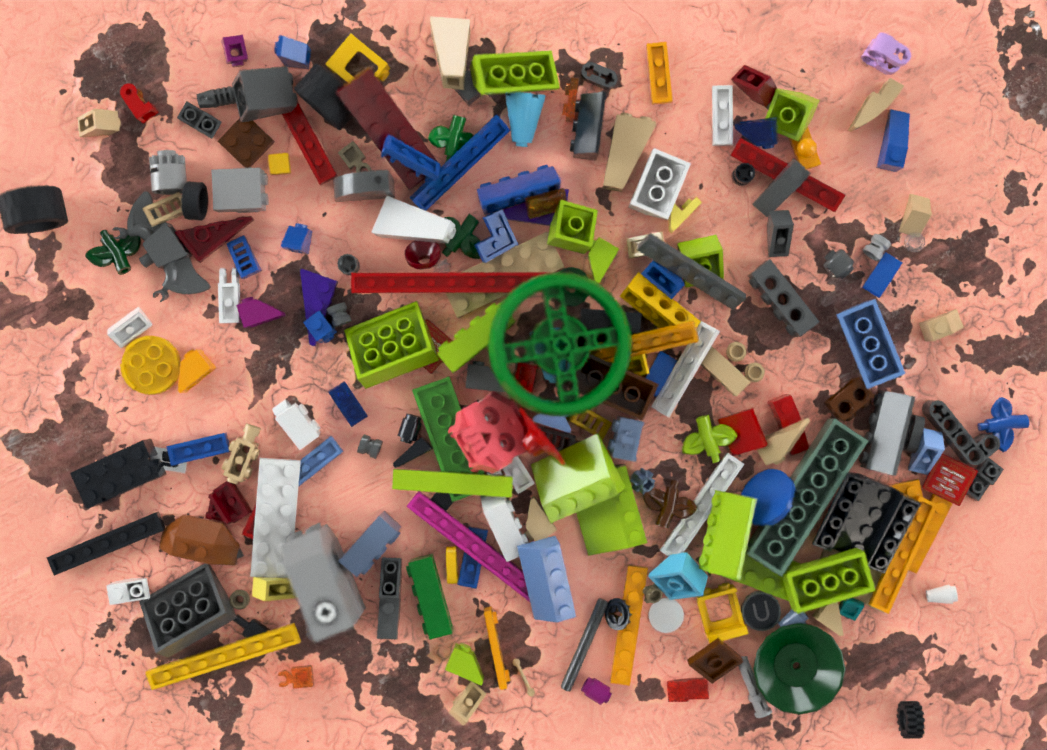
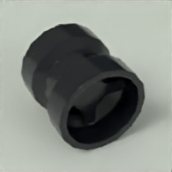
(746, 173)

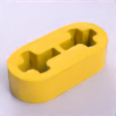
(451, 565)

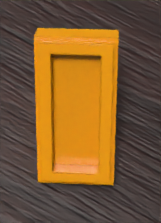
(806, 151)

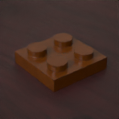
(246, 142)
(715, 660)

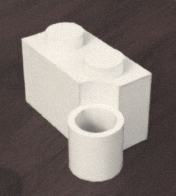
(296, 423)

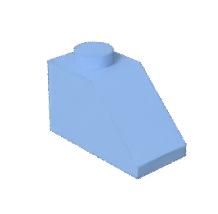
(928, 452)

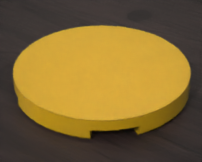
(150, 365)

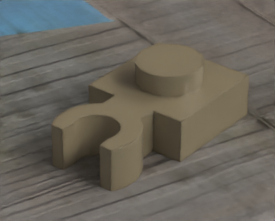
(353, 157)

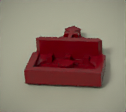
(227, 504)

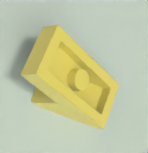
(678, 216)

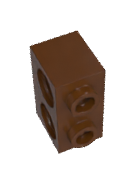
(846, 395)

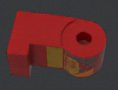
(134, 99)

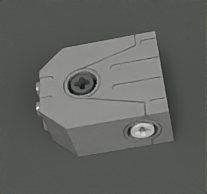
(321, 582)

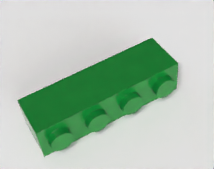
(430, 596)

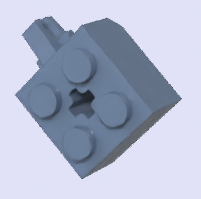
(625, 438)

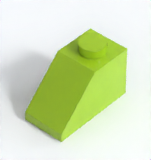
(601, 257)
(465, 664)

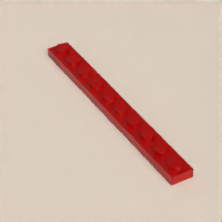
(440, 282)

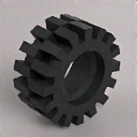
(910, 719)

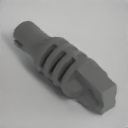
(217, 97)

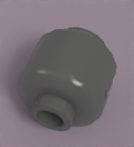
(838, 263)

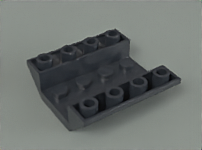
(867, 518)

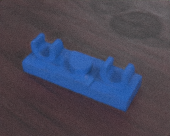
(410, 158)

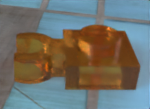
(300, 677)

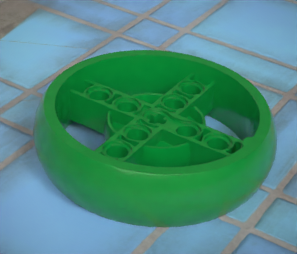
(568, 401)

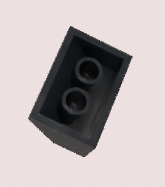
(588, 126)
(598, 319)

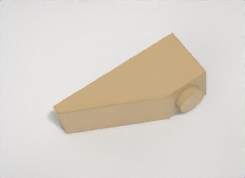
(781, 442)

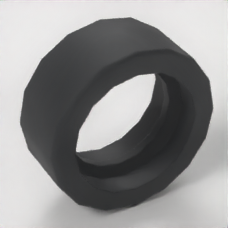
(194, 201)

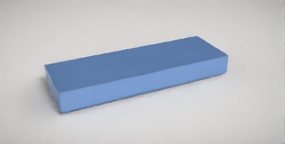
(318, 459)

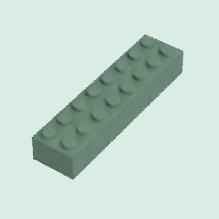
(815, 484)

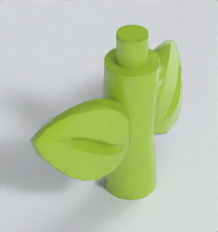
(708, 439)

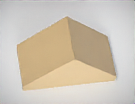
(916, 214)
(830, 617)

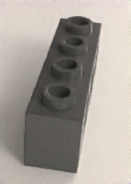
(805, 320)

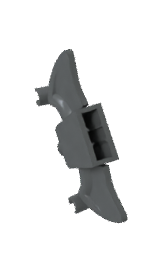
(164, 250)

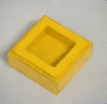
(279, 164)

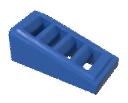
(252, 259)

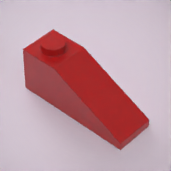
(786, 414)

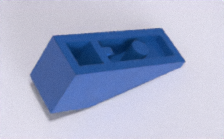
(894, 142)

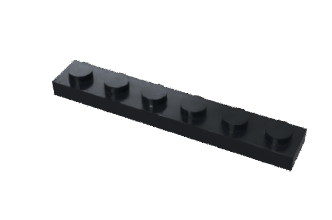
(106, 543)

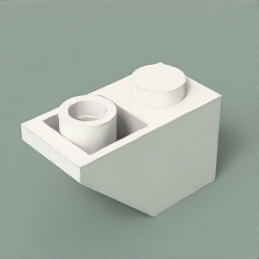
(128, 590)

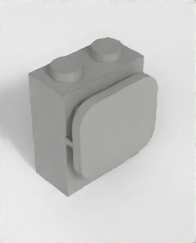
(239, 190)

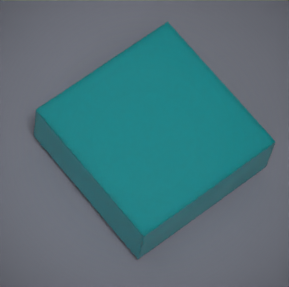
(851, 608)

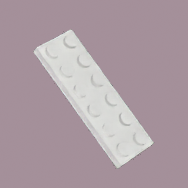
(274, 515)

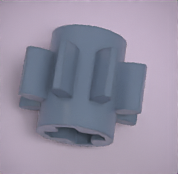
(642, 481)

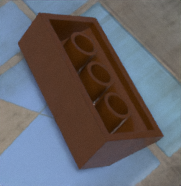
(630, 397)

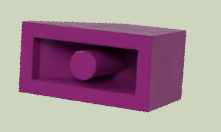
(256, 312)

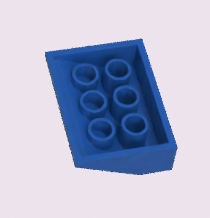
(513, 191)

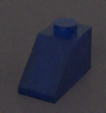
(760, 131)

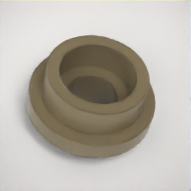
(235, 603)

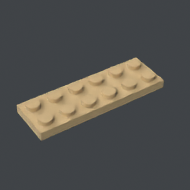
(526, 257)

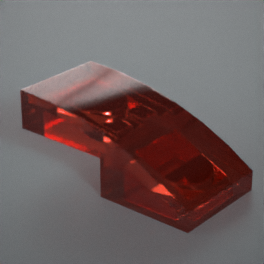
(689, 688)

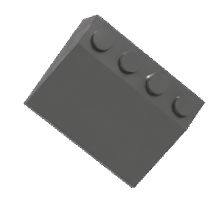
(186, 610)

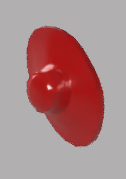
(536, 442)

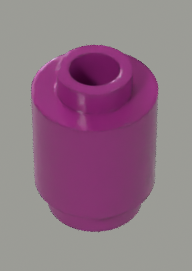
(596, 690)

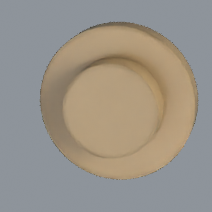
(736, 351)
(754, 372)

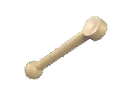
(530, 691)

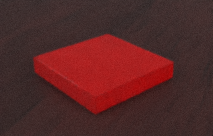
(748, 431)

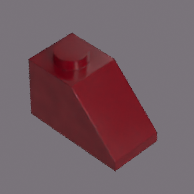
(755, 85)

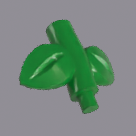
(450, 138)

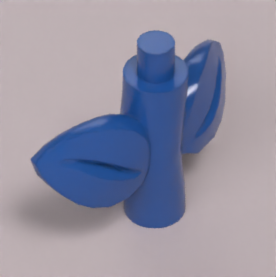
(1003, 423)

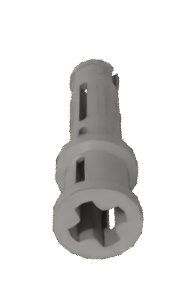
(755, 696)

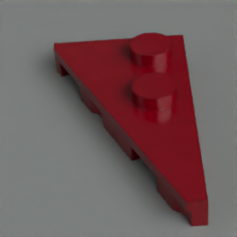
(206, 239)

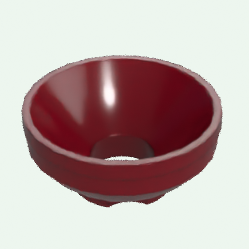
(419, 250)

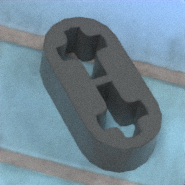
(600, 71)
(914, 433)

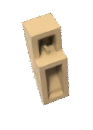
(876, 103)
(724, 372)

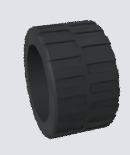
(319, 91)
(32, 209)

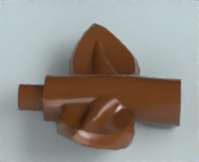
(669, 504)

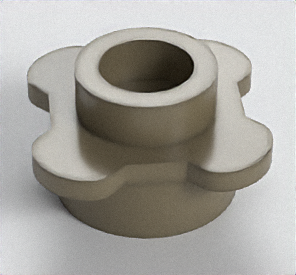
(652, 594)

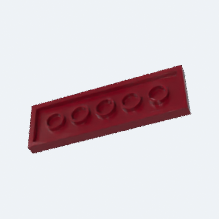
(381, 116)

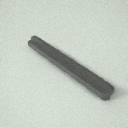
(584, 645)

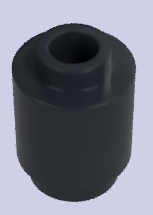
(409, 428)

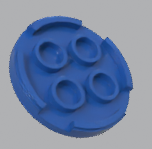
(773, 494)

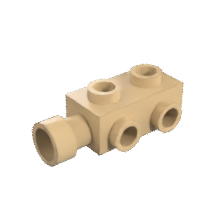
(239, 456)

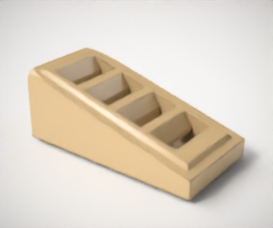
(162, 203)

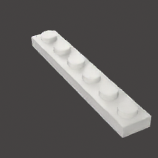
(688, 528)

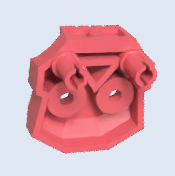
(482, 438)

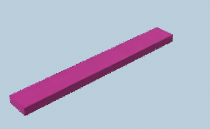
(469, 542)

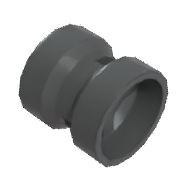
(345, 263)
(339, 314)
(369, 446)

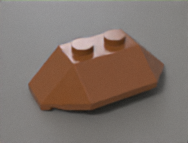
(200, 541)

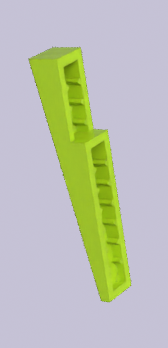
(453, 482)

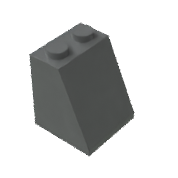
(264, 93)

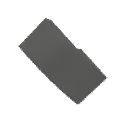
(199, 120)
(987, 475)

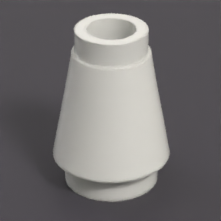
(944, 594)

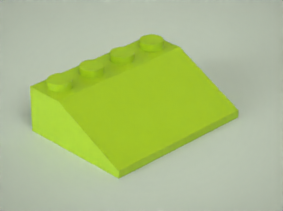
(390, 345)
(582, 482)
(613, 522)

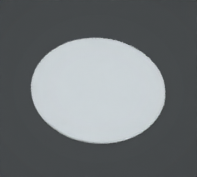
(666, 615)

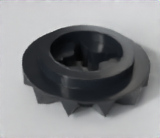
(617, 622)

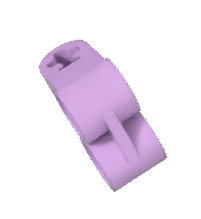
(883, 49)

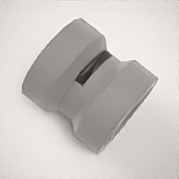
(876, 247)

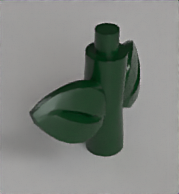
(463, 237)
(114, 252)

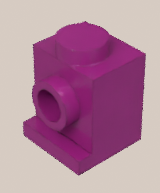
(234, 43)

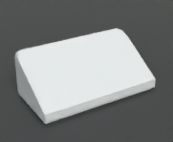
(129, 327)

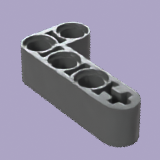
(955, 429)

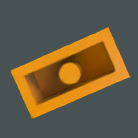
(193, 369)

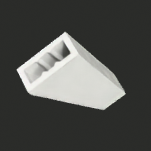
(408, 222)

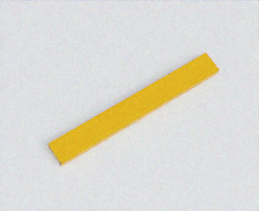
(223, 656)

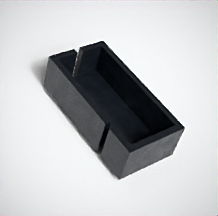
(118, 473)

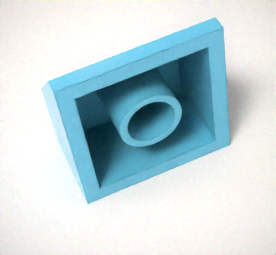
(679, 577)

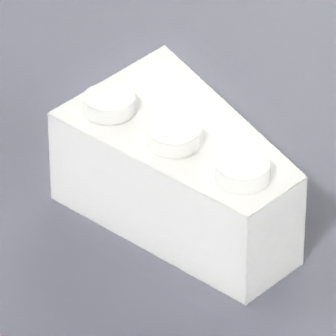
(504, 525)

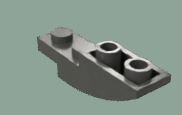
(389, 598)

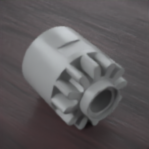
(167, 172)

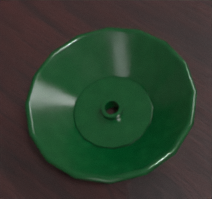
(812, 682)

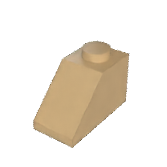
(98, 123)
(941, 325)
(537, 522)

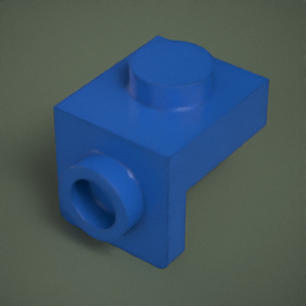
(320, 328)

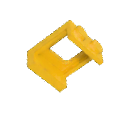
(347, 51)
(727, 627)

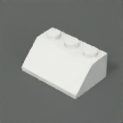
(659, 184)

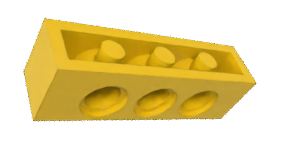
(655, 304)

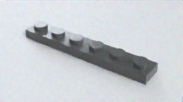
(691, 271)

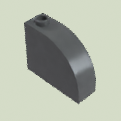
(364, 186)

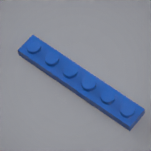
(461, 163)

